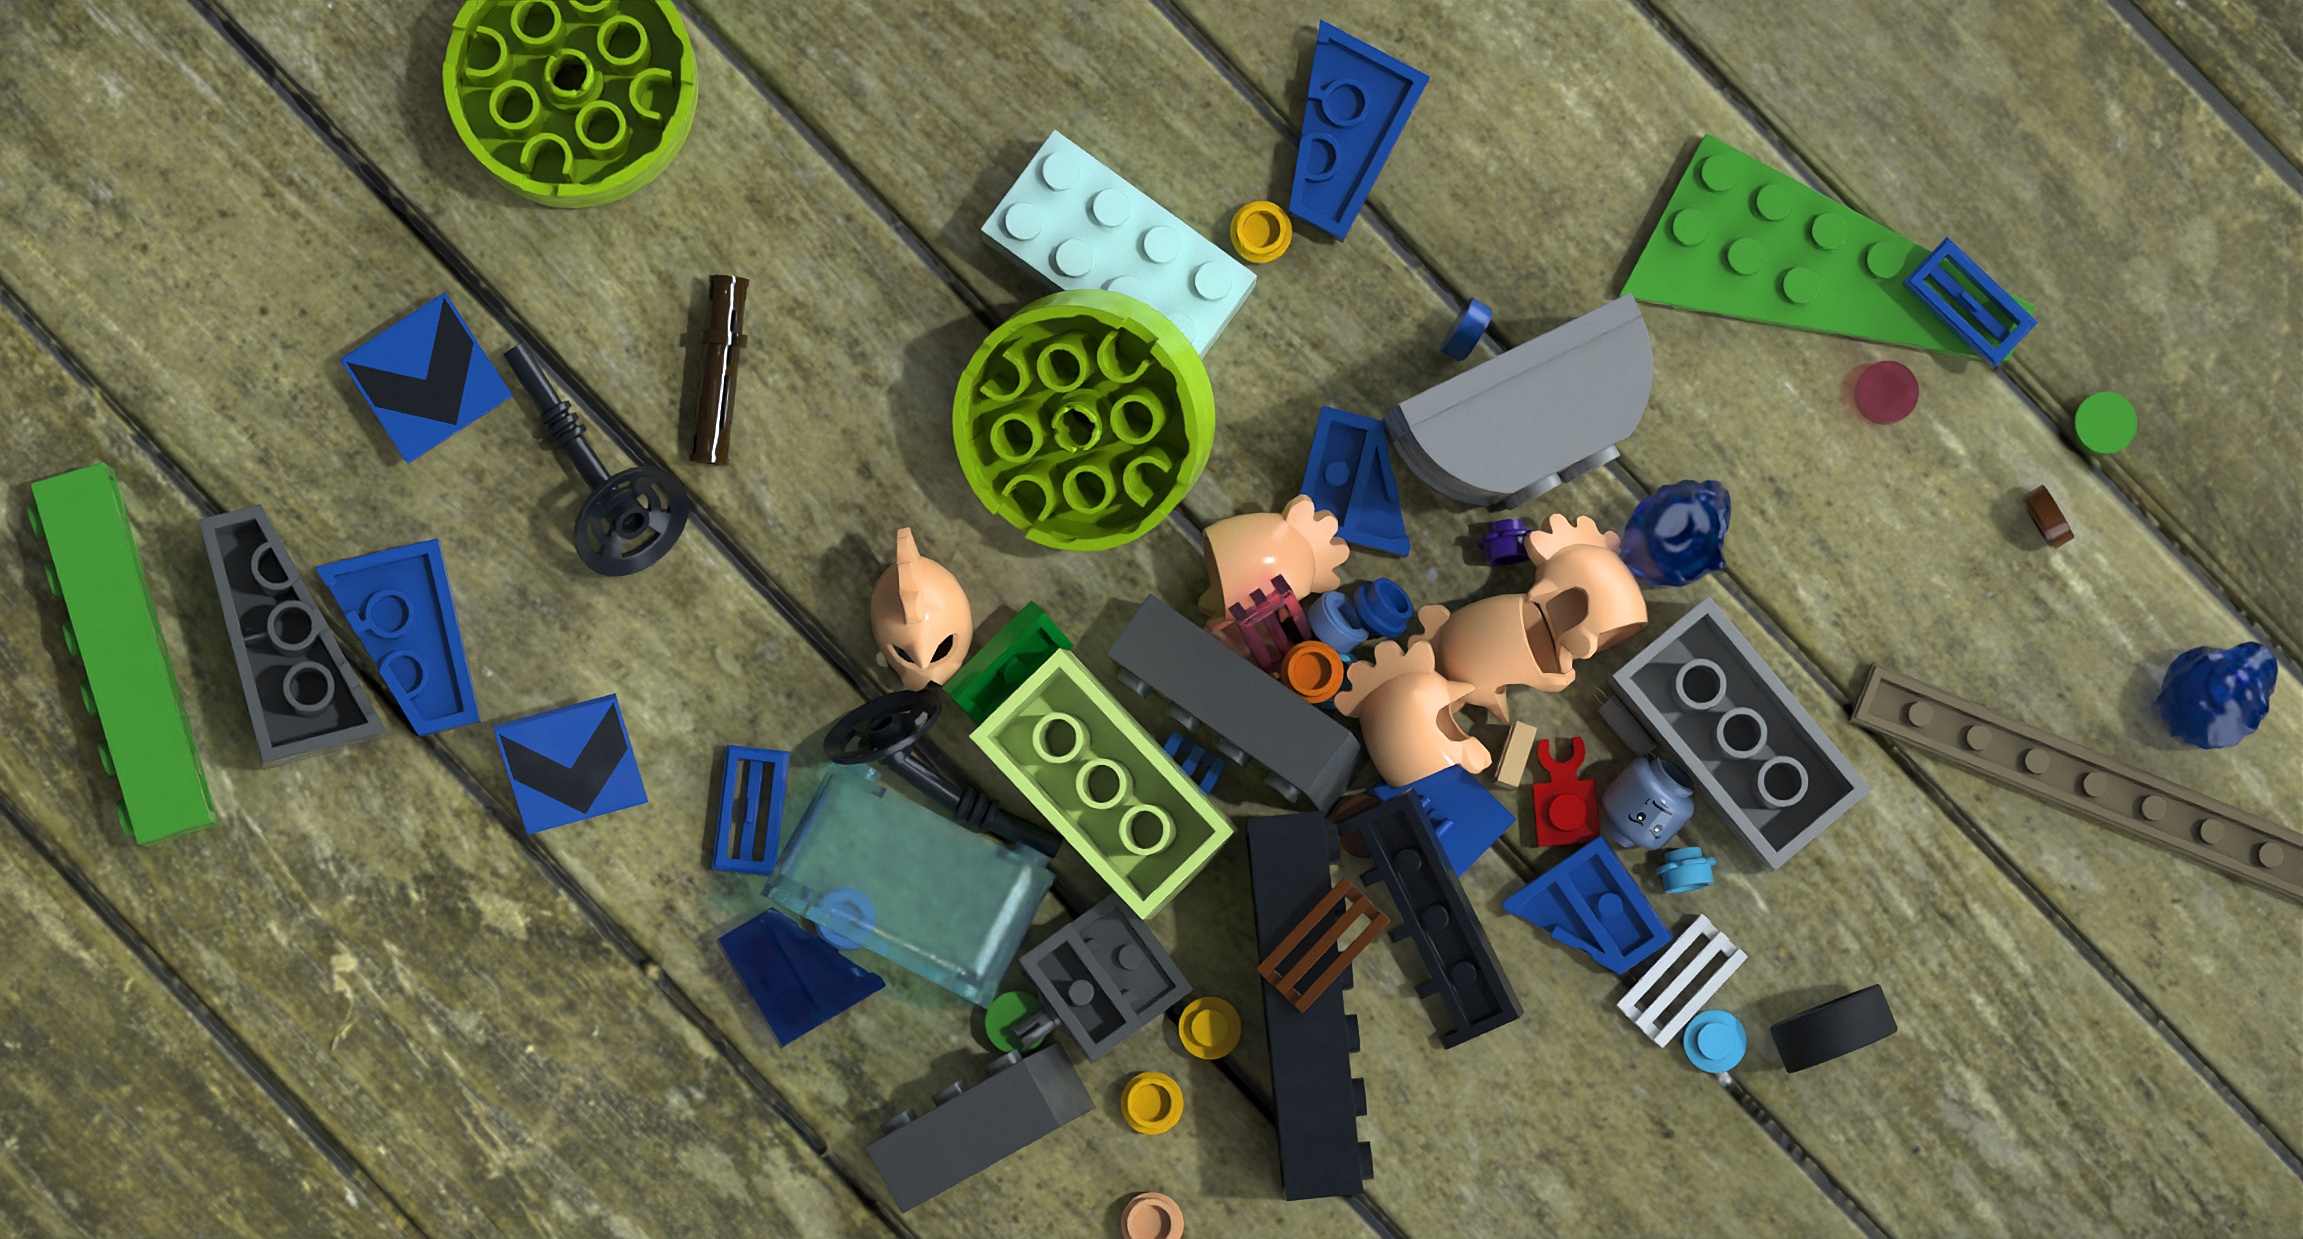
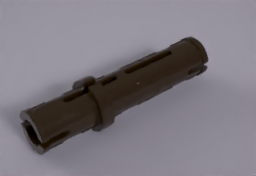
(719, 369)

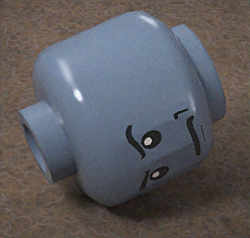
(1648, 803)

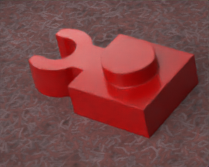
(1564, 807)

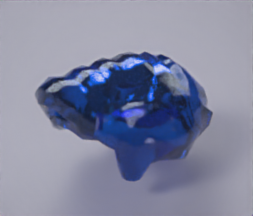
(1678, 533)
(2217, 694)

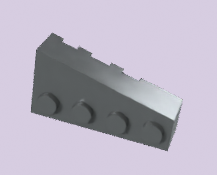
(288, 662)
(1238, 705)

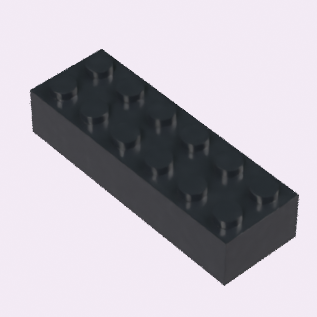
(1311, 1050)

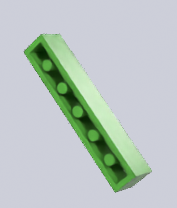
(123, 655)

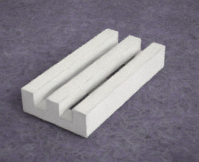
(1717, 943)

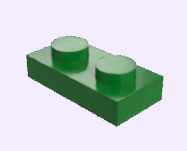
(1005, 663)

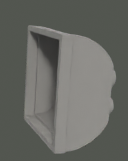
(1531, 411)

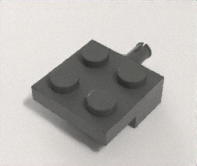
(1100, 979)

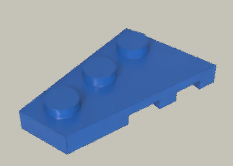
(1349, 128)
(411, 629)

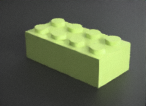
(1105, 784)

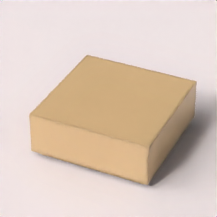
(1514, 755)

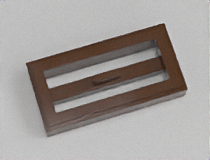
(1285, 984)

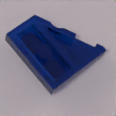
(793, 975)

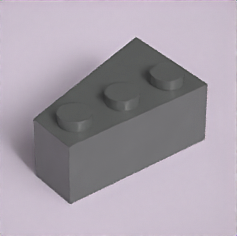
(978, 1124)

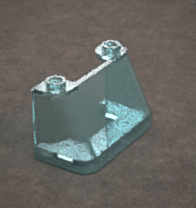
(910, 884)

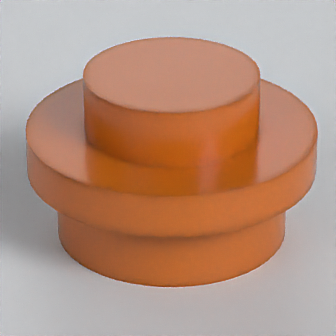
(1312, 671)

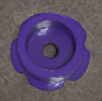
(1504, 543)

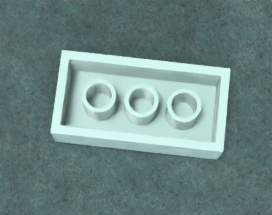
(1090, 229)

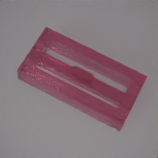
(1263, 610)

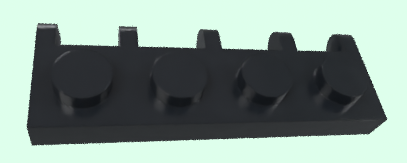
(1435, 916)

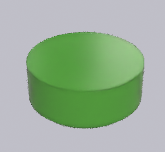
(2104, 423)
(1007, 1012)

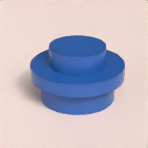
(1383, 607)

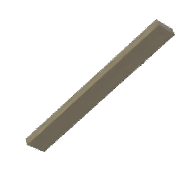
(2081, 780)

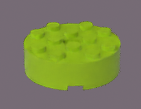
(580, 143)
(1119, 369)

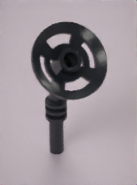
(607, 500)
(889, 740)

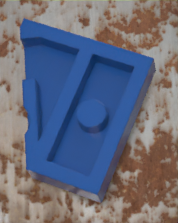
(1354, 480)
(1593, 907)

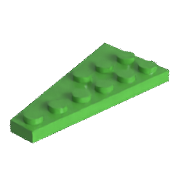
(1792, 258)

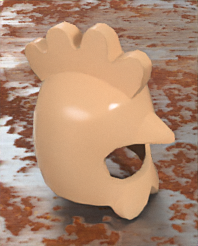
(1257, 547)
(1583, 588)
(916, 610)
(1492, 646)
(1409, 715)

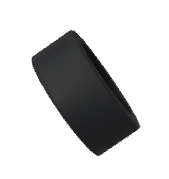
(1834, 1028)

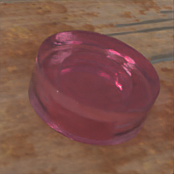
(1886, 392)

